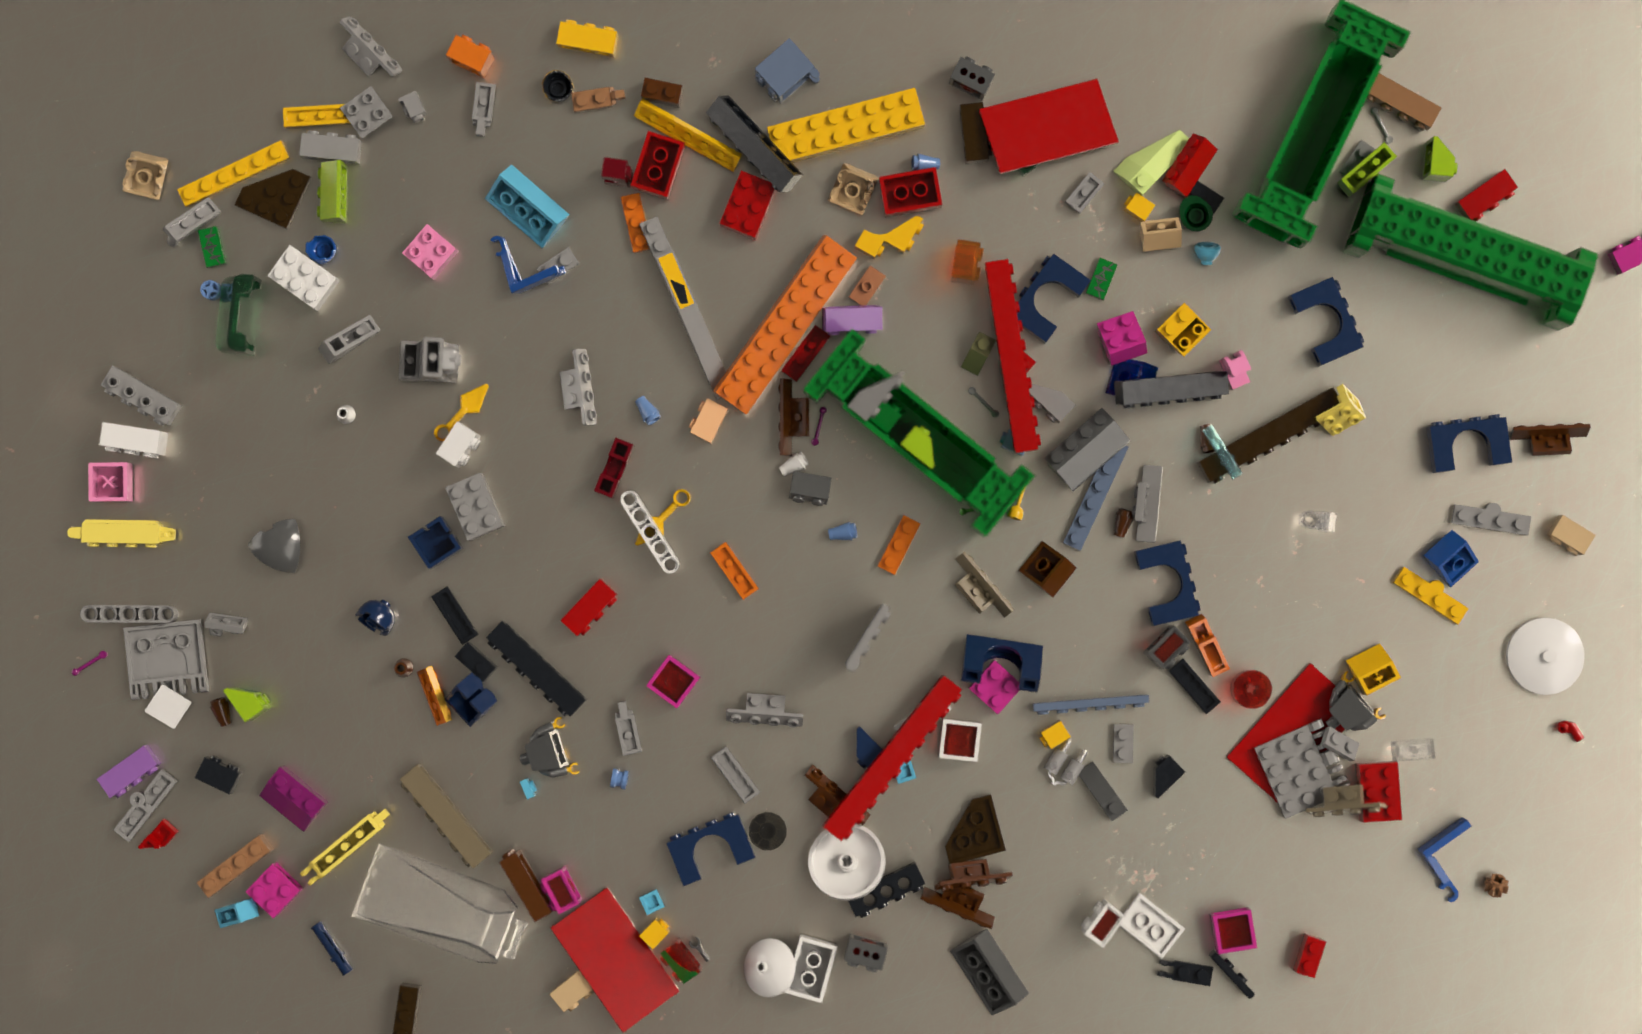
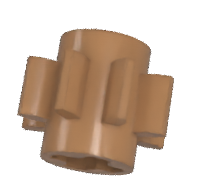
(1496, 885)

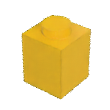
(1138, 207)
(1054, 735)
(655, 932)

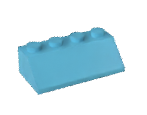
(526, 206)

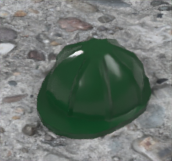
(1195, 213)

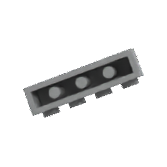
(141, 395)

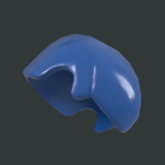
(321, 249)

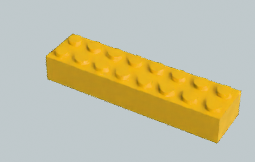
(848, 126)

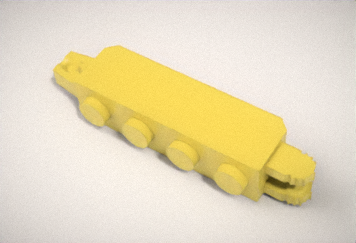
(122, 531)
(346, 845)

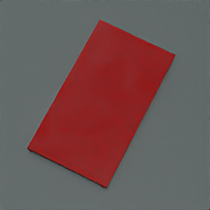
(1048, 126)
(1299, 705)
(614, 960)

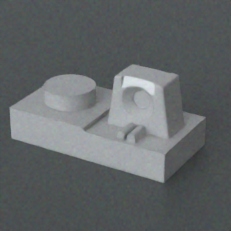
(228, 623)

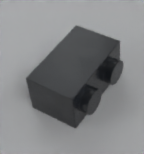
(476, 661)
(218, 774)

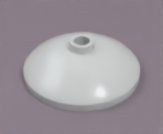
(777, 970)

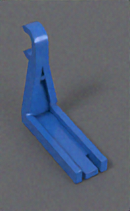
(514, 279)
(1437, 843)

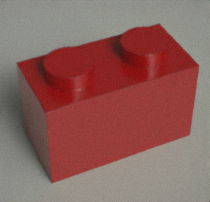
(1309, 955)

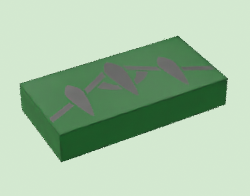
(212, 247)
(1101, 279)

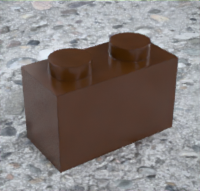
(662, 92)

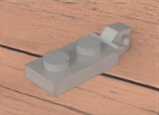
(483, 106)
(627, 730)

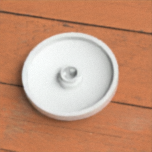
(1545, 656)
(847, 867)

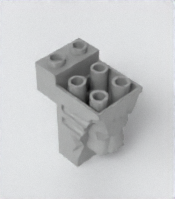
(429, 361)

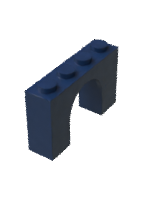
(1054, 271)
(1328, 294)
(1492, 430)
(1184, 604)
(1024, 655)
(683, 846)

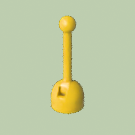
(1016, 512)

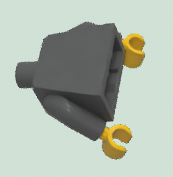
(1350, 708)
(546, 752)

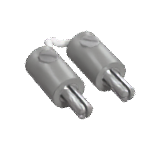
(1073, 769)

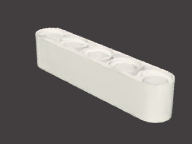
(649, 522)

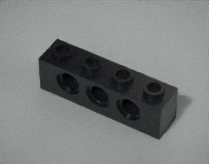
(909, 871)

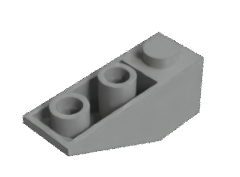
(871, 396)
(1052, 401)

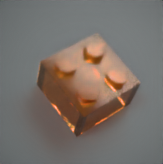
(965, 262)

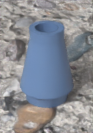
(923, 162)
(647, 410)
(843, 532)

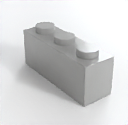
(330, 147)

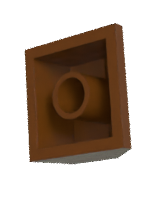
(1047, 569)

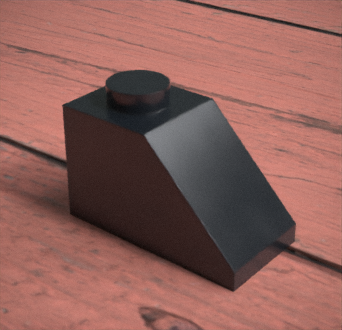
(1165, 774)

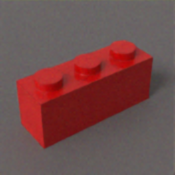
(1190, 165)
(1487, 196)
(589, 608)

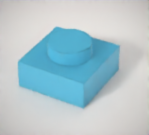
(907, 773)
(528, 787)
(651, 902)

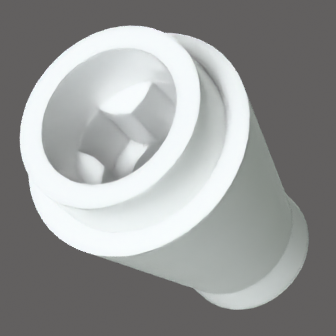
(350, 414)
(794, 463)

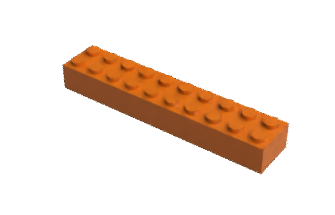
(784, 324)

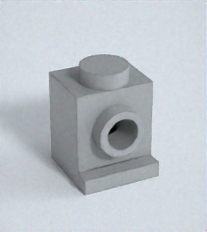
(413, 106)

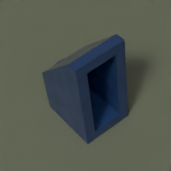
(866, 748)

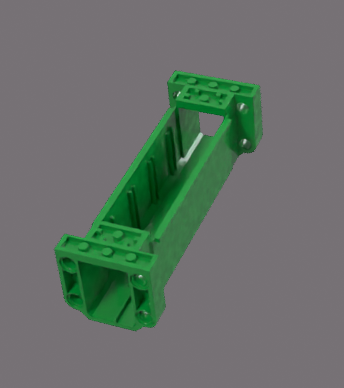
(1321, 124)
(1471, 253)
(959, 462)

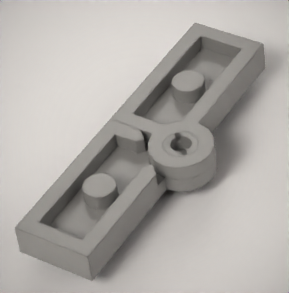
(1491, 519)
(144, 805)

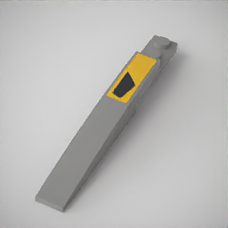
(684, 301)

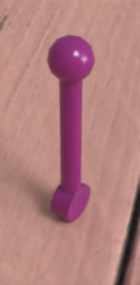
(815, 441)
(103, 654)

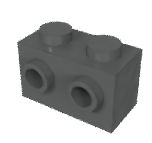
(810, 488)

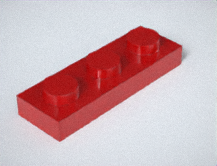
(805, 353)

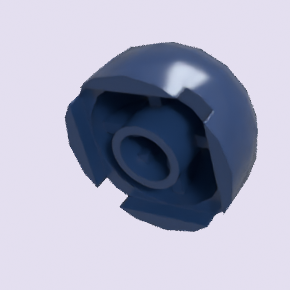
(377, 615)

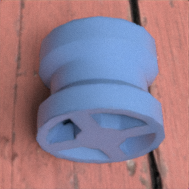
(207, 288)
(619, 779)

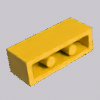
(587, 38)

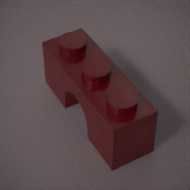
(616, 172)
(614, 468)

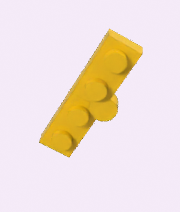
(1431, 595)

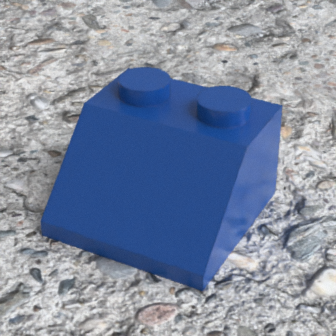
(1451, 558)

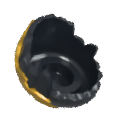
(557, 86)

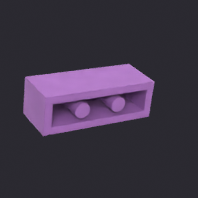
(859, 318)
(129, 772)

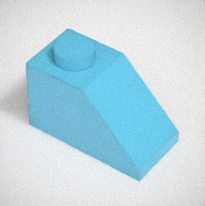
(236, 912)

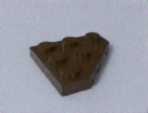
(275, 197)
(976, 832)

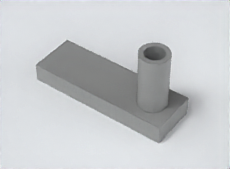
(190, 221)

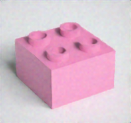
(430, 252)
(110, 482)

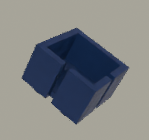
(435, 544)
(471, 699)

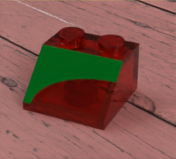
(681, 961)

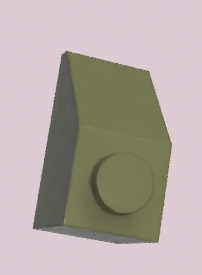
(978, 353)

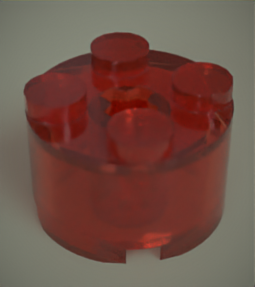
(1241, 683)

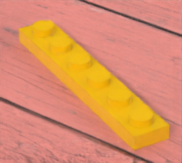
(686, 133)
(233, 173)

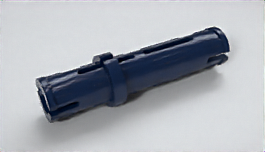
(337, 956)

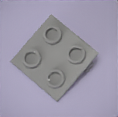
(366, 112)

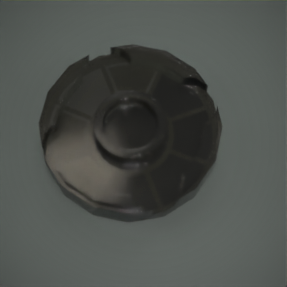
(767, 831)

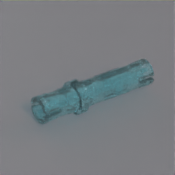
(1226, 458)

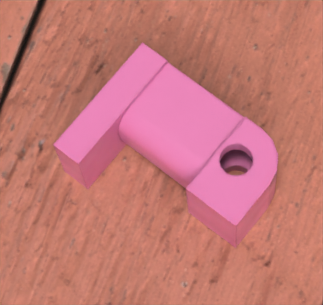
(1236, 369)

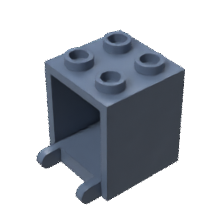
(785, 71)

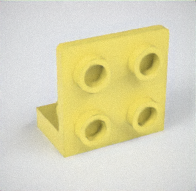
(1342, 415)

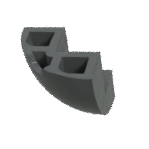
(278, 546)

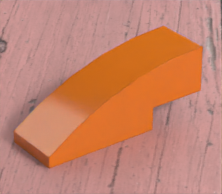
(1207, 645)

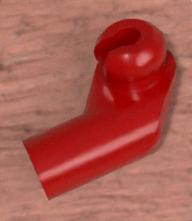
(1571, 728)

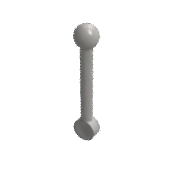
(1389, 139)
(972, 391)

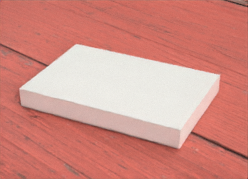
(1151, 926)

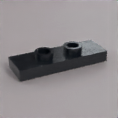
(455, 615)
(1194, 686)
(1238, 979)

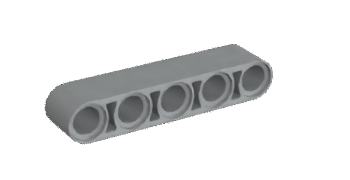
(120, 614)

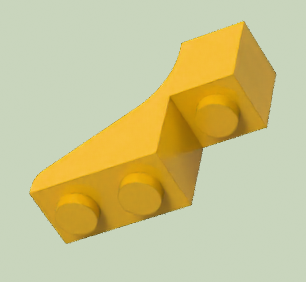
(898, 238)

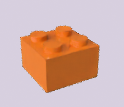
(470, 56)

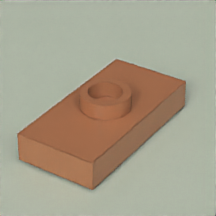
(867, 286)

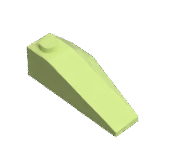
(1149, 164)

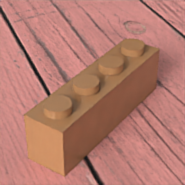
(1403, 102)
(235, 865)

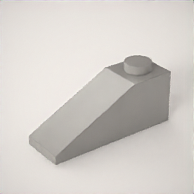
(348, 339)

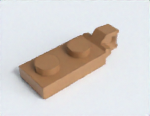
(596, 99)

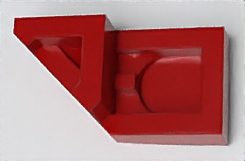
(159, 836)

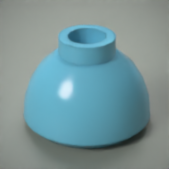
(1207, 252)

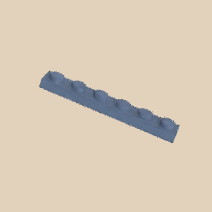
(1093, 501)
(1098, 703)

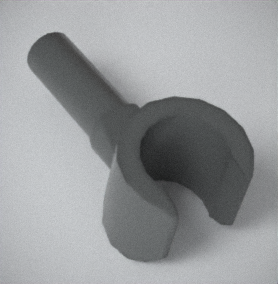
(699, 948)

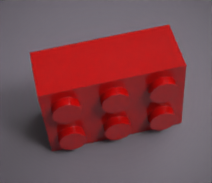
(658, 165)
(910, 192)
(748, 205)
(1381, 785)

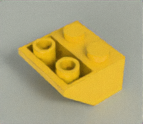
(1183, 330)
(1373, 669)

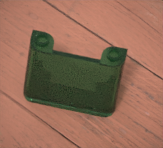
(227, 337)

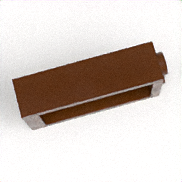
(526, 884)

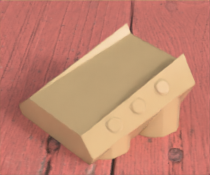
(145, 175)
(853, 188)

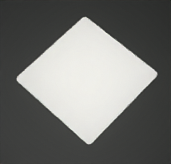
(168, 706)

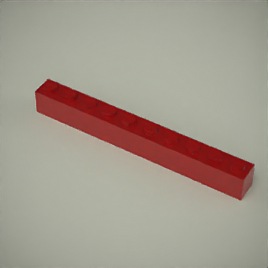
(1011, 356)
(892, 757)

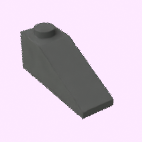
(1102, 791)

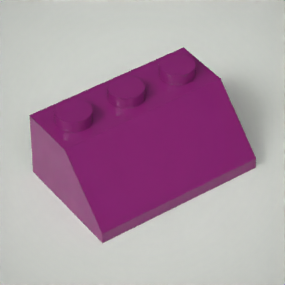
(293, 798)

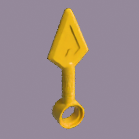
(470, 403)
(650, 531)

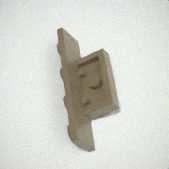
(979, 589)
(1344, 799)

